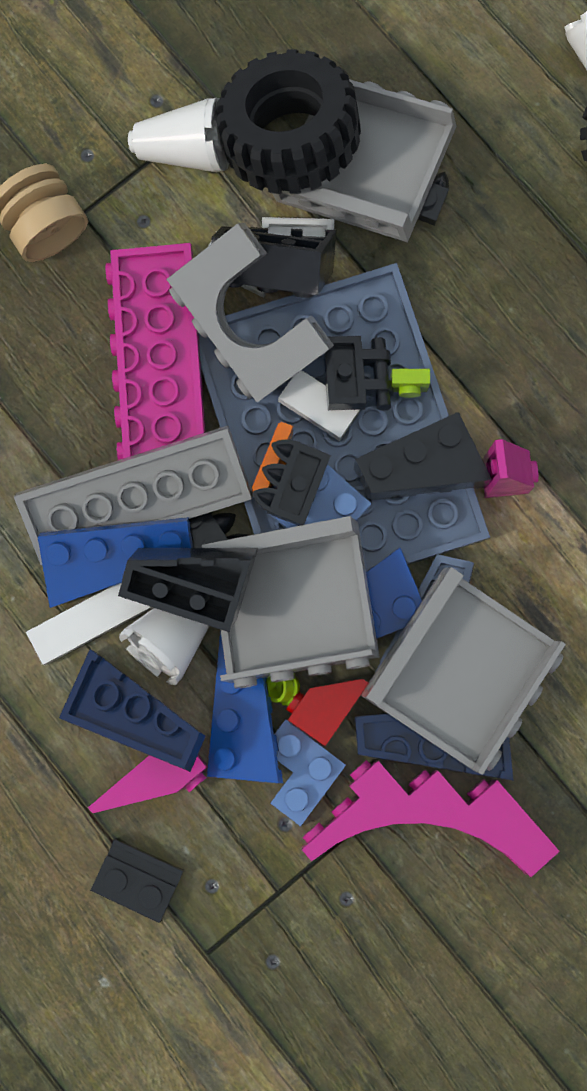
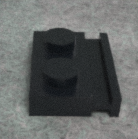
(137, 880)

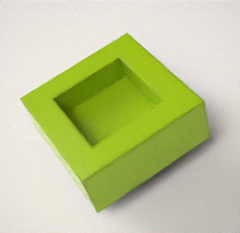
(410, 381)

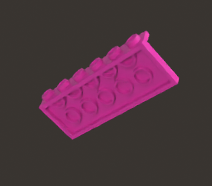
(154, 350)

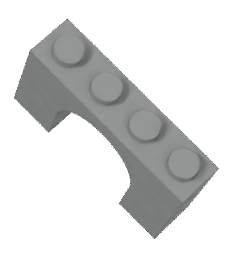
(202, 289)

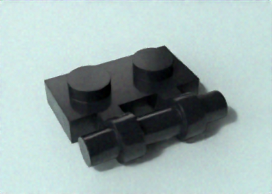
(345, 374)

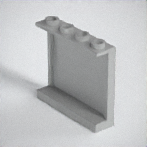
(392, 168)
(301, 605)
(463, 672)

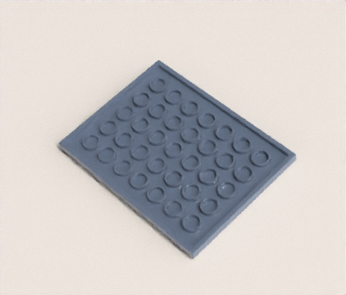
(366, 307)

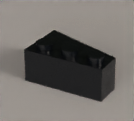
(291, 262)
(424, 462)
(190, 582)

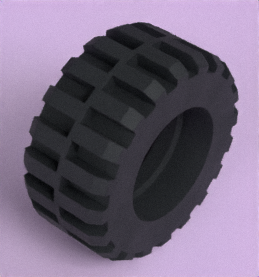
(282, 87)

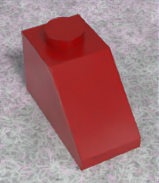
(324, 708)

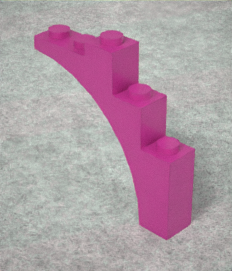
(488, 815)

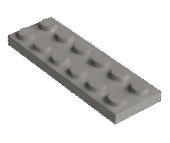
(151, 486)

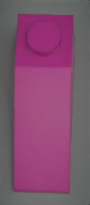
(509, 469)
(148, 781)

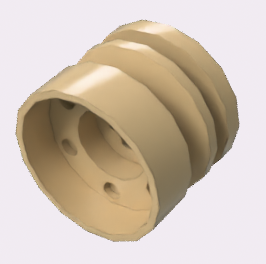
(40, 212)

